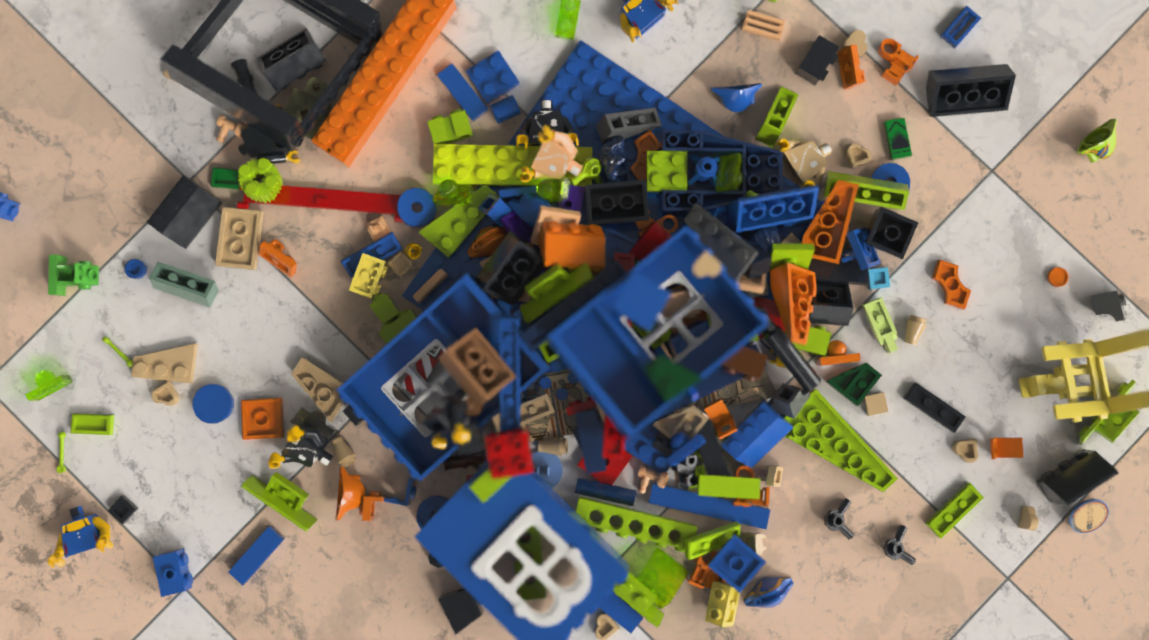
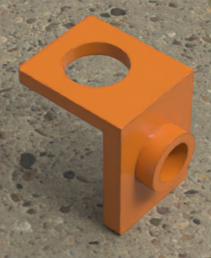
(720, 417)
(1007, 447)

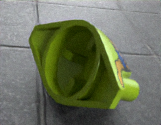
(1100, 142)

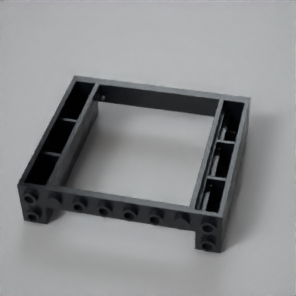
(347, 17)

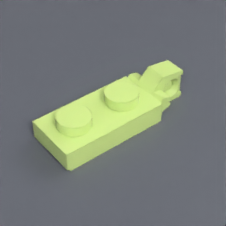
(881, 323)

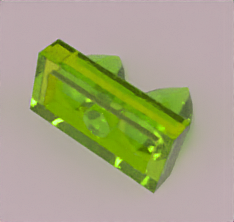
(568, 19)

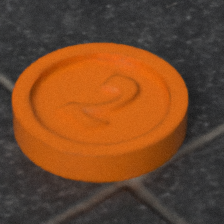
(1058, 277)

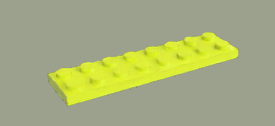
(492, 164)

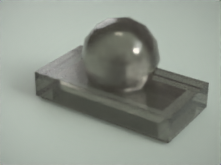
(315, 418)

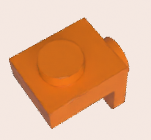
(368, 506)

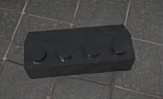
(969, 90)

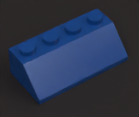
(773, 208)

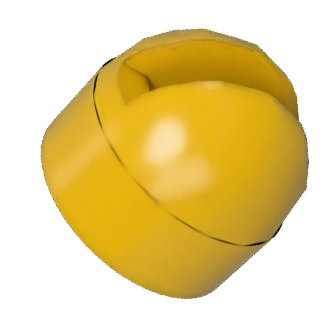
(418, 250)

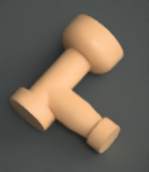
(226, 124)
(646, 475)

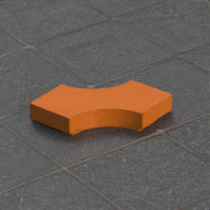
(644, 143)
(955, 292)

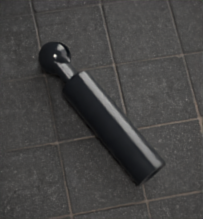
(789, 354)

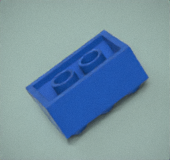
(756, 434)

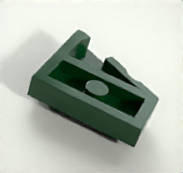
(670, 377)
(855, 382)

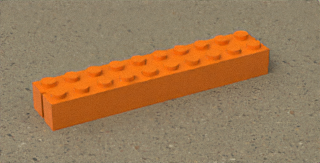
(382, 78)

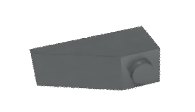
(627, 124)

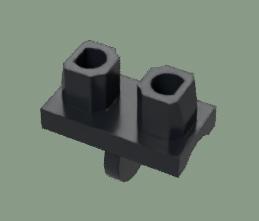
(685, 472)

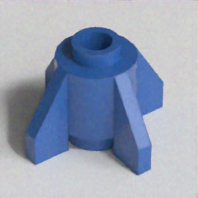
(702, 174)

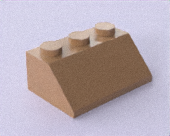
(477, 367)

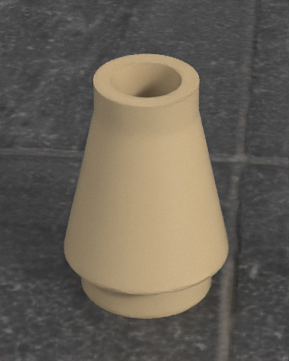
(914, 329)
(554, 446)
(343, 453)

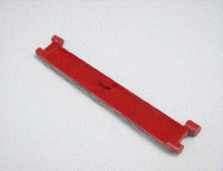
(331, 200)

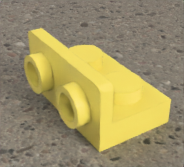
(368, 276)
(722, 604)

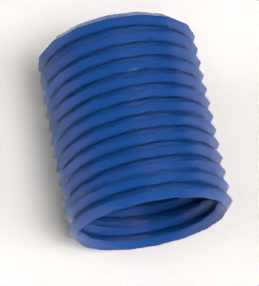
(505, 109)

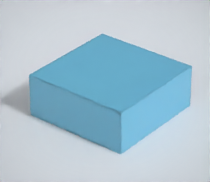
(878, 278)

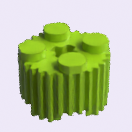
(254, 172)

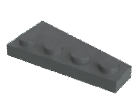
(724, 243)

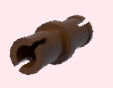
(463, 460)

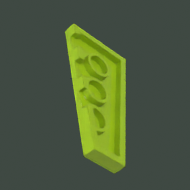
(456, 224)

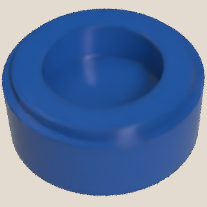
(135, 269)

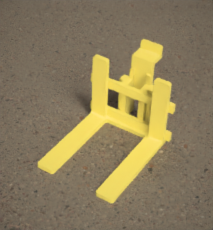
(1064, 381)

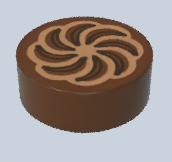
(473, 410)

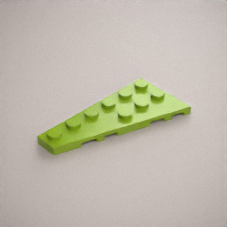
(829, 436)

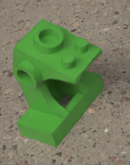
(62, 275)

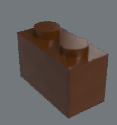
(746, 363)

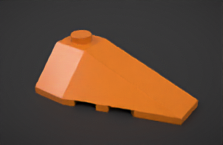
(831, 223)
(793, 295)

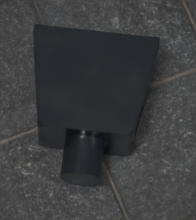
(460, 608)

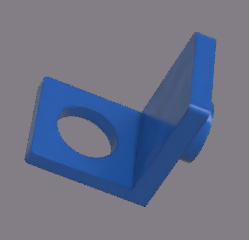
(410, 494)

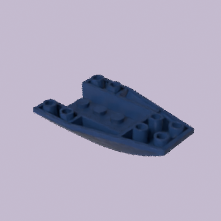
(759, 168)

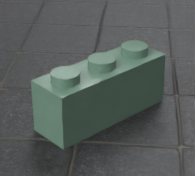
(183, 284)

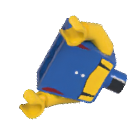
(641, 15)
(80, 535)

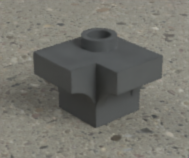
(1111, 304)
(789, 400)

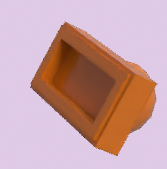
(836, 352)

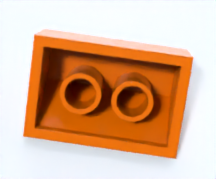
(572, 245)

